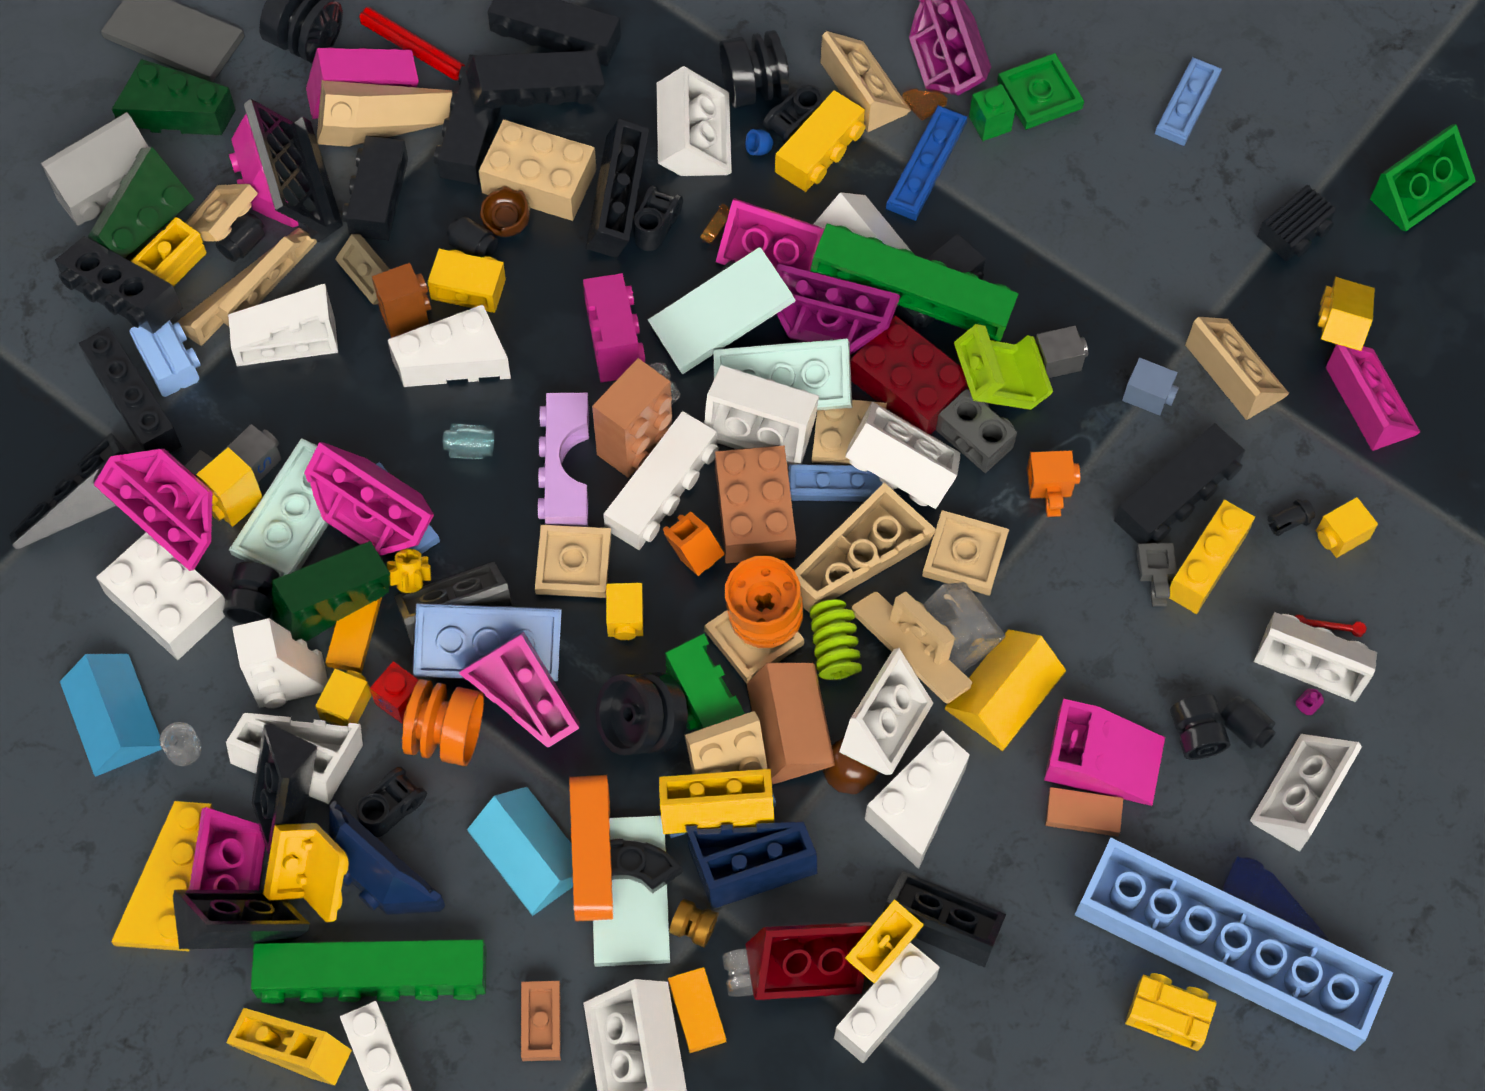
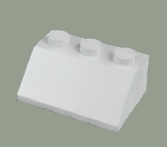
(693, 125)
(760, 413)
(903, 456)
(1316, 656)
(635, 1038)

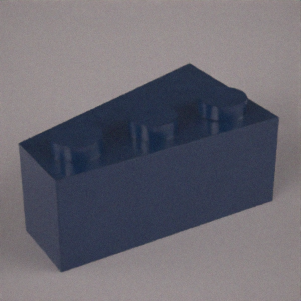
(750, 859)

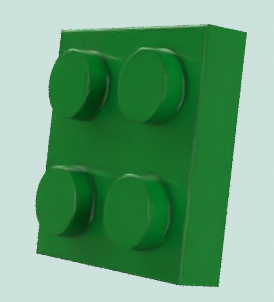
(1041, 91)

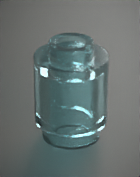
(468, 441)

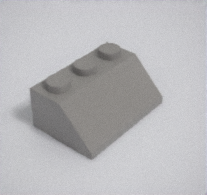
(93, 167)

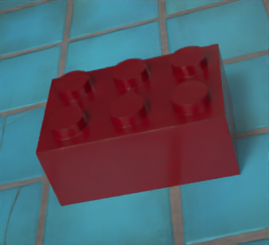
(908, 375)

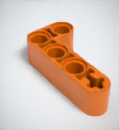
(591, 848)

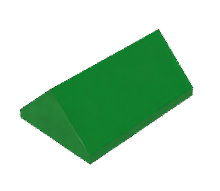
(1424, 179)

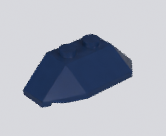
(379, 872)

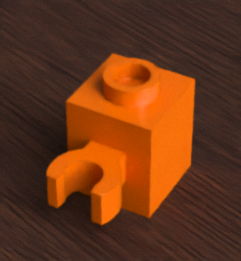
(1052, 477)
(694, 543)

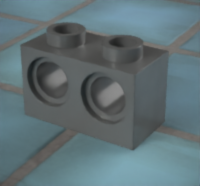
(970, 435)

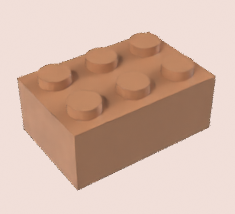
(632, 417)
(755, 503)

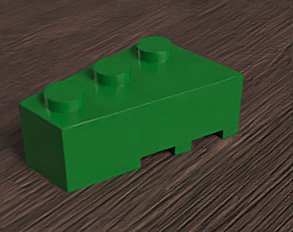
(702, 684)

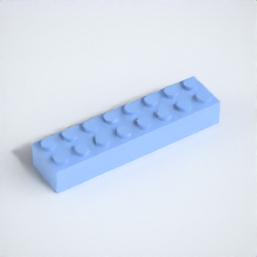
(1234, 944)

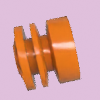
(761, 584)
(435, 721)

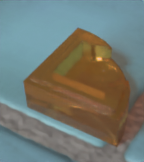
(924, 102)
(716, 224)

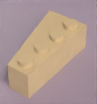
(864, 545)

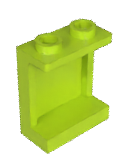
(1003, 371)

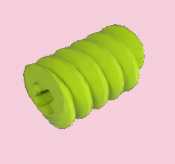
(834, 640)

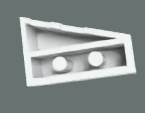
(276, 664)
(917, 798)

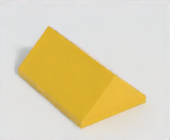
(1008, 687)

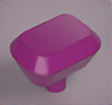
(1310, 701)

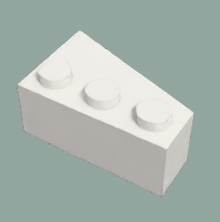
(284, 328)
(450, 350)
(334, 755)

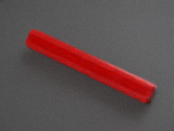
(409, 41)

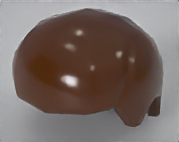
(505, 212)
(848, 774)

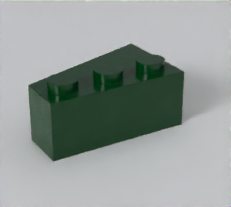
(174, 101)
(141, 205)
(328, 591)

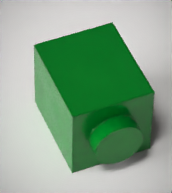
(992, 112)

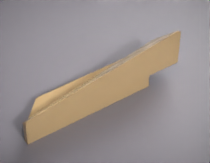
(247, 287)

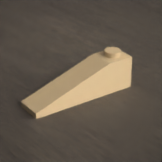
(361, 110)

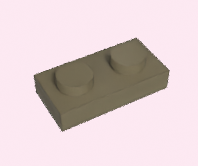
(361, 264)

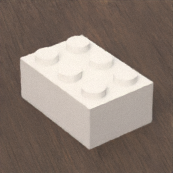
(163, 595)

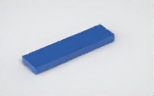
(926, 163)

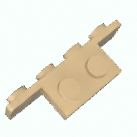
(920, 639)

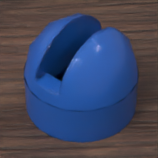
(758, 142)

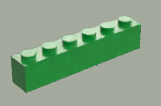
(921, 283)
(369, 970)

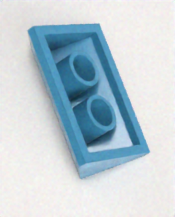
(110, 711)

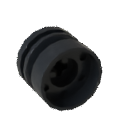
(301, 25)
(760, 68)

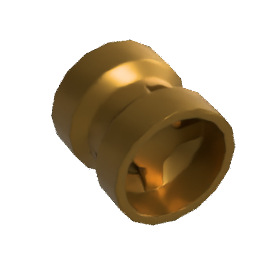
(693, 922)

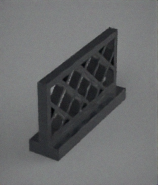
(294, 170)

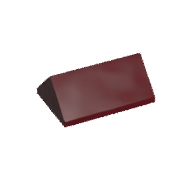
(805, 960)

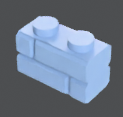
(166, 357)

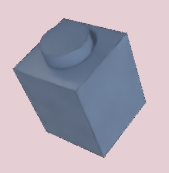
(1151, 387)

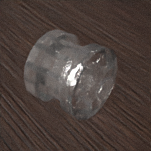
(185, 751)

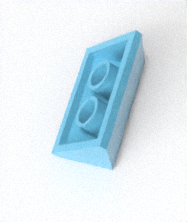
(525, 847)

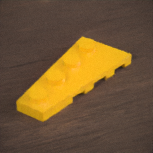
(150, 912)

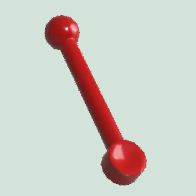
(1357, 629)

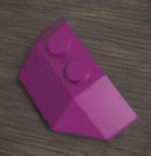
(948, 47)
(834, 308)

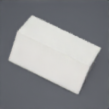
(861, 217)
(887, 716)
(1304, 788)

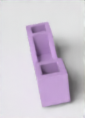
(566, 426)

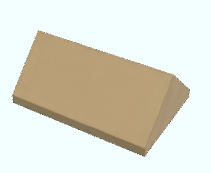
(861, 79)
(1234, 366)

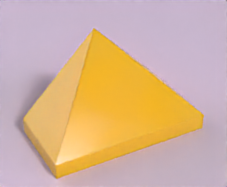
(884, 941)

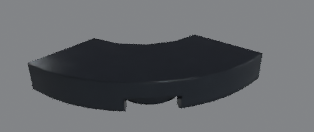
(643, 864)

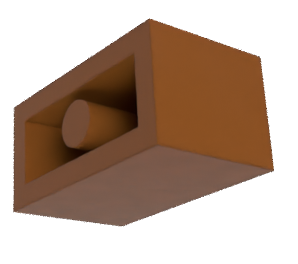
(402, 299)

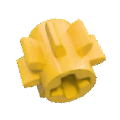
(409, 570)

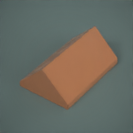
(791, 719)

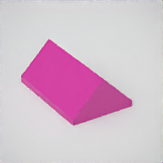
(778, 235)
(1370, 396)
(227, 853)

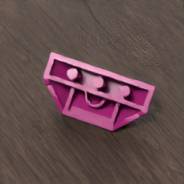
(248, 162)
(366, 500)
(162, 501)

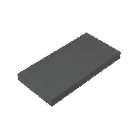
(174, 35)

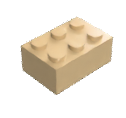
(541, 165)

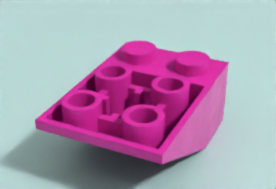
(1104, 753)

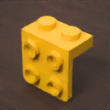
(306, 866)

